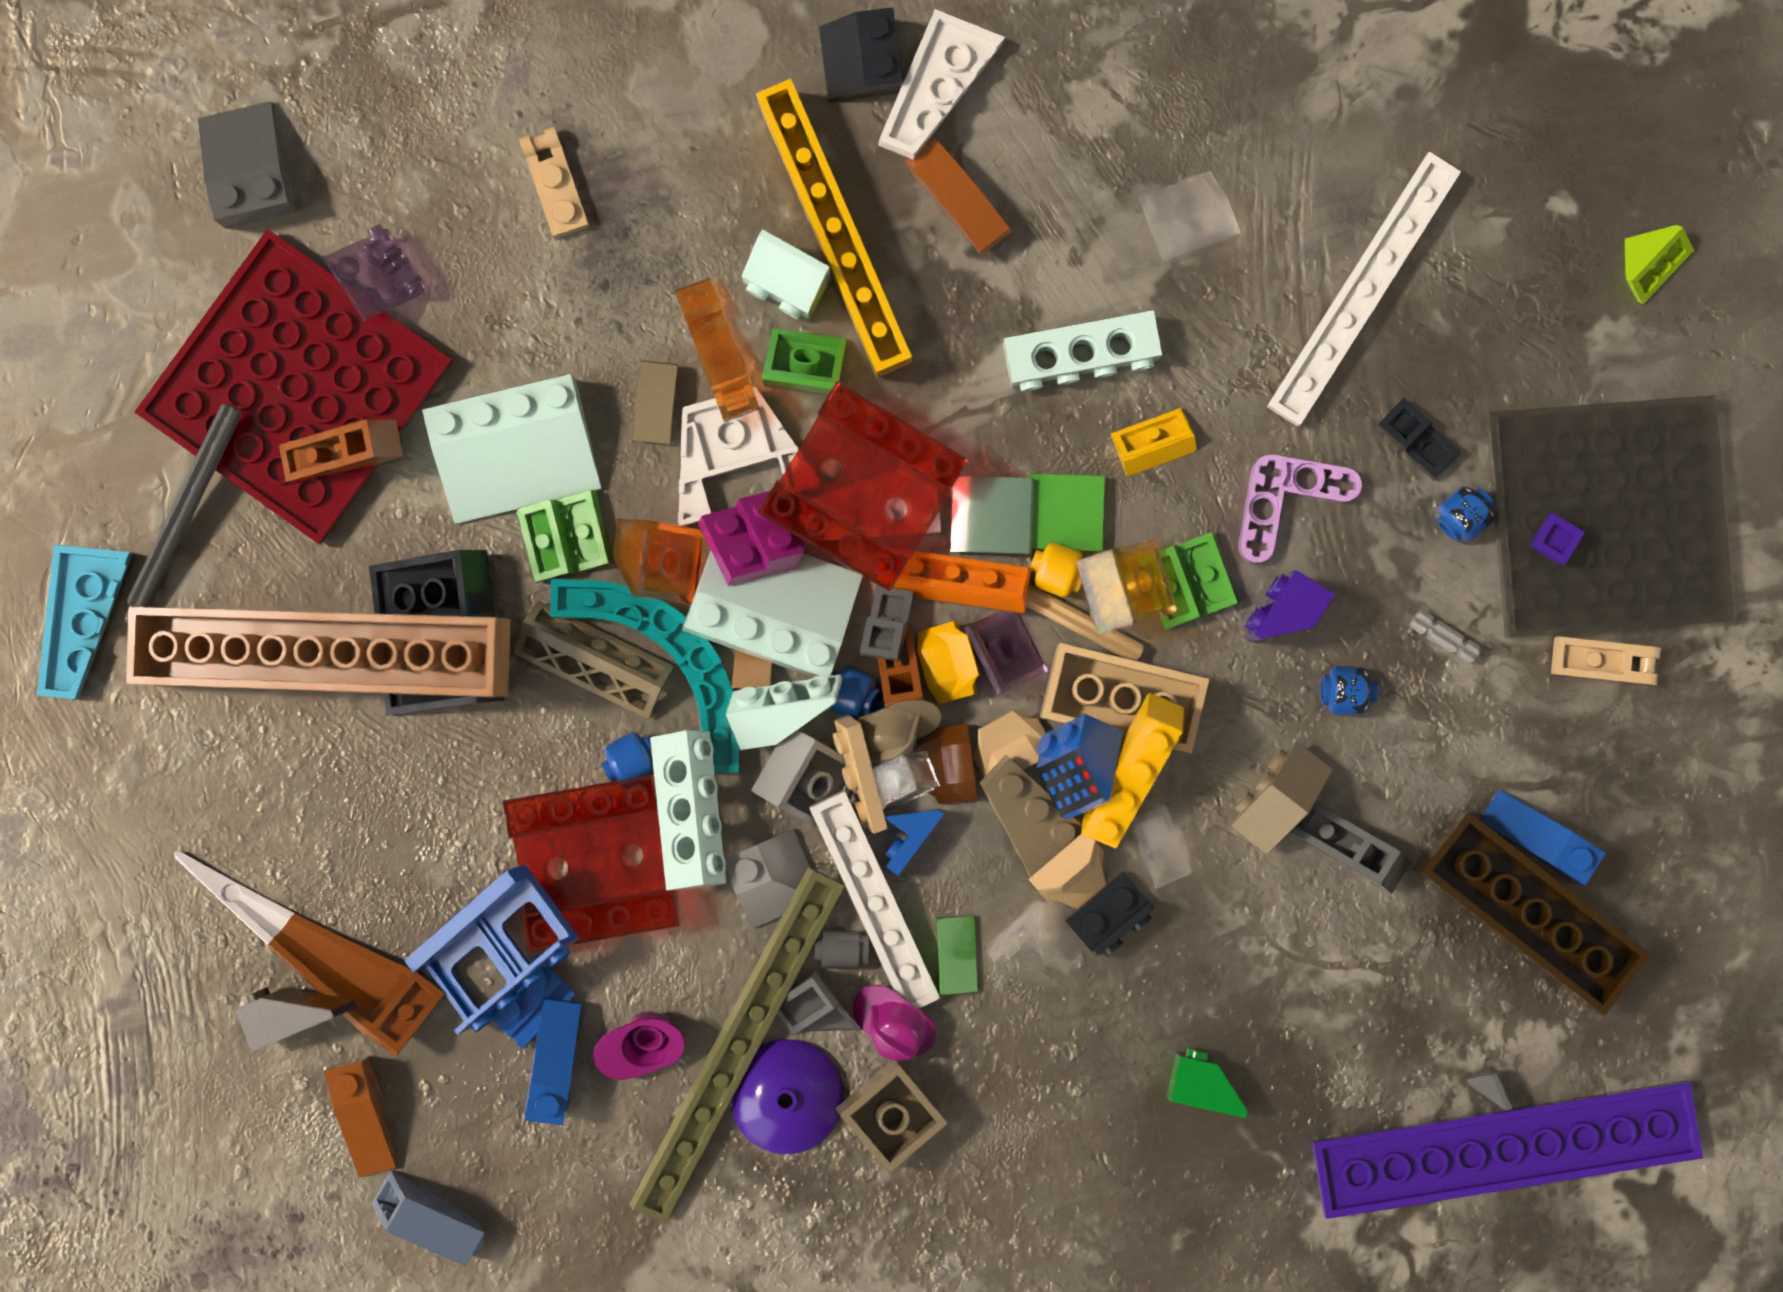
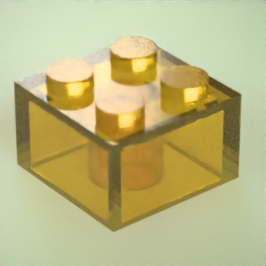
(1126, 586)

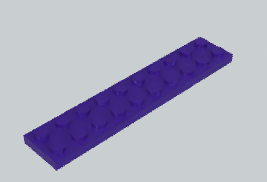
(1507, 1149)

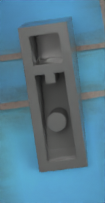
(1353, 847)

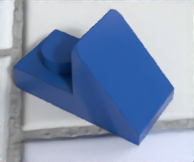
(917, 827)

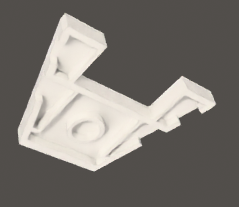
(718, 448)

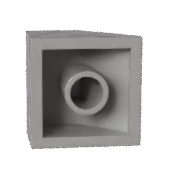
(801, 775)

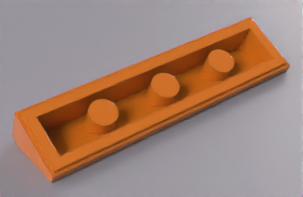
(966, 581)

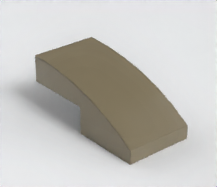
(655, 402)

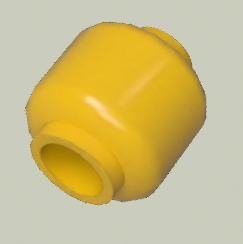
(1057, 569)

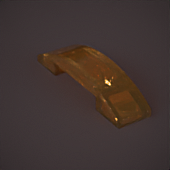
(717, 350)

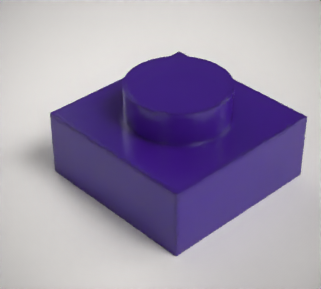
(1556, 539)

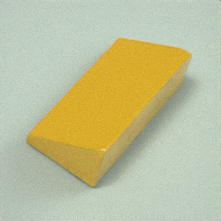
(1154, 442)

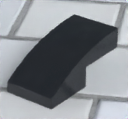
(1418, 439)

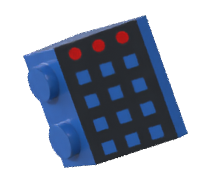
(1079, 764)

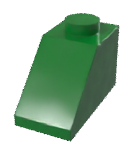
(1202, 1084)

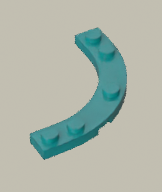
(664, 626)

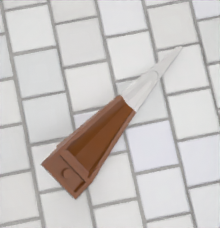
(387, 995)

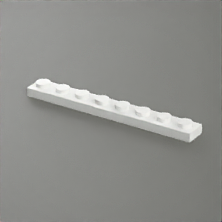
(1363, 289)

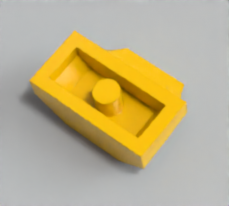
(947, 662)

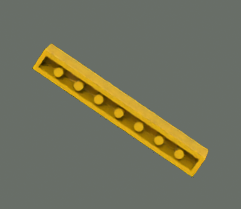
(834, 228)

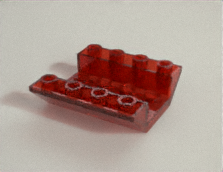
(879, 463)
(589, 831)

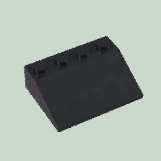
(434, 585)

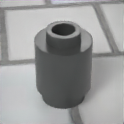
(841, 949)

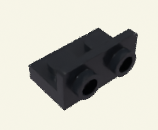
(1110, 915)

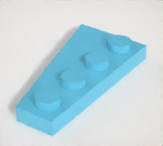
(77, 612)

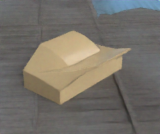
(1009, 736)
(1072, 874)

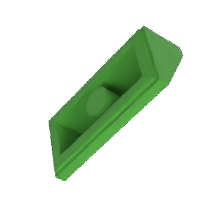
(956, 954)

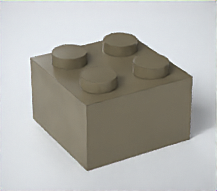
(891, 1116)

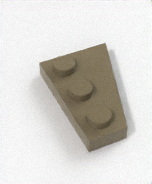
(1028, 815)

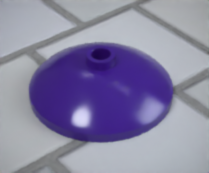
(792, 1069)

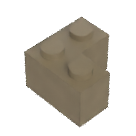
(1281, 797)

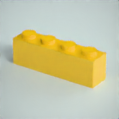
(1138, 765)

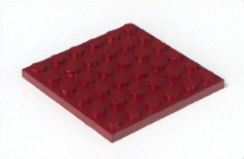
(296, 365)

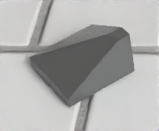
(1491, 1086)

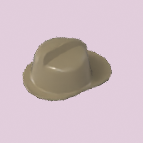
(897, 728)

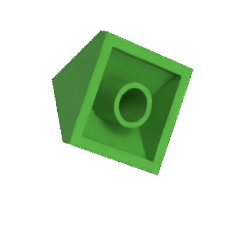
(803, 361)

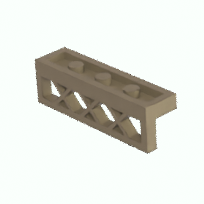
(594, 653)

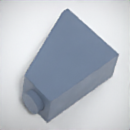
(427, 1219)

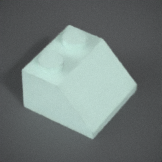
(785, 275)

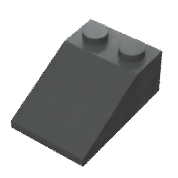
(245, 166)

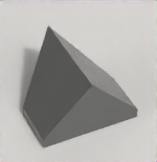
(815, 1007)

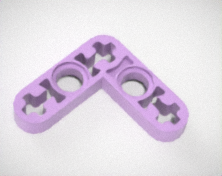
(1287, 484)

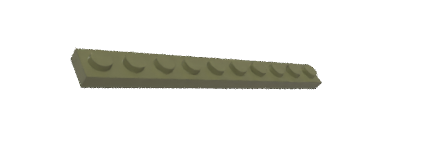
(736, 1045)

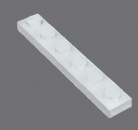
(873, 900)

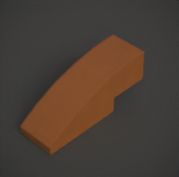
(957, 196)

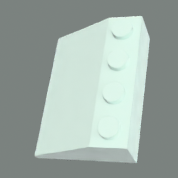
(512, 448)
(781, 617)

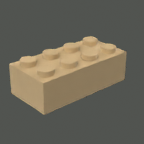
(1115, 690)

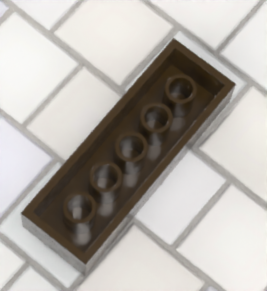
(1532, 912)

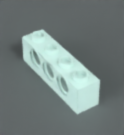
(1137, 329)
(688, 810)

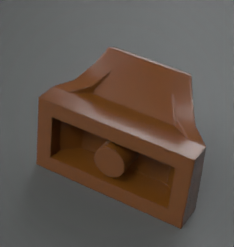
(952, 762)

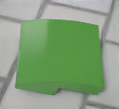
(565, 536)
(1197, 579)

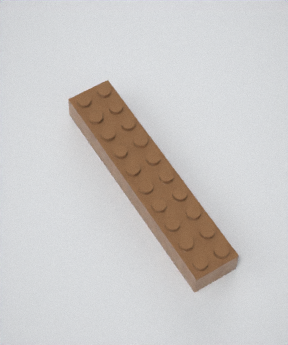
(319, 651)

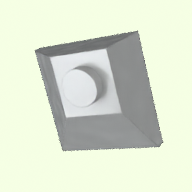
(767, 876)

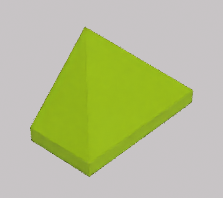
(1654, 258)

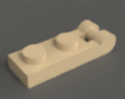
(554, 184)
(1604, 660)

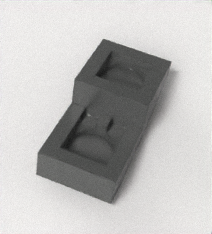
(887, 624)

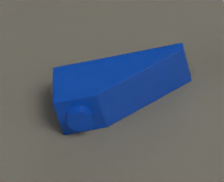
(1542, 838)
(552, 1062)

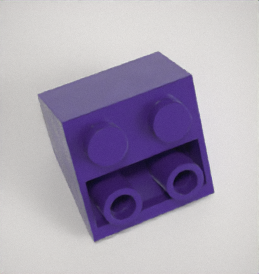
(1292, 606)

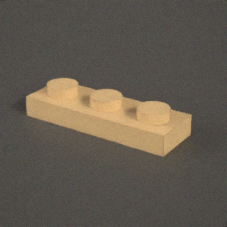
(859, 773)

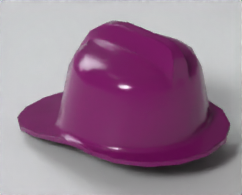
(894, 1023)
(639, 1047)

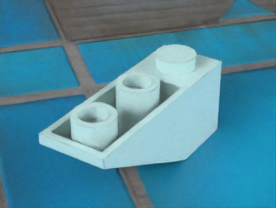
(775, 711)

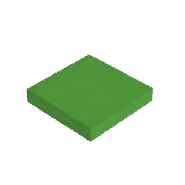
(1068, 511)

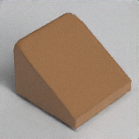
(750, 671)

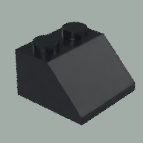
(861, 55)

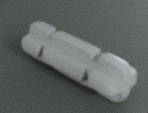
(1445, 636)

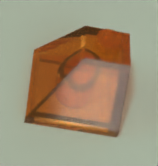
(658, 559)

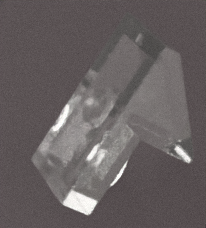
(1029, 925)

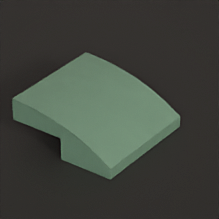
(992, 515)

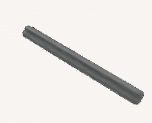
(184, 506)

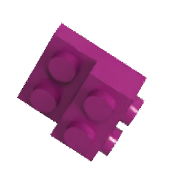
(748, 543)

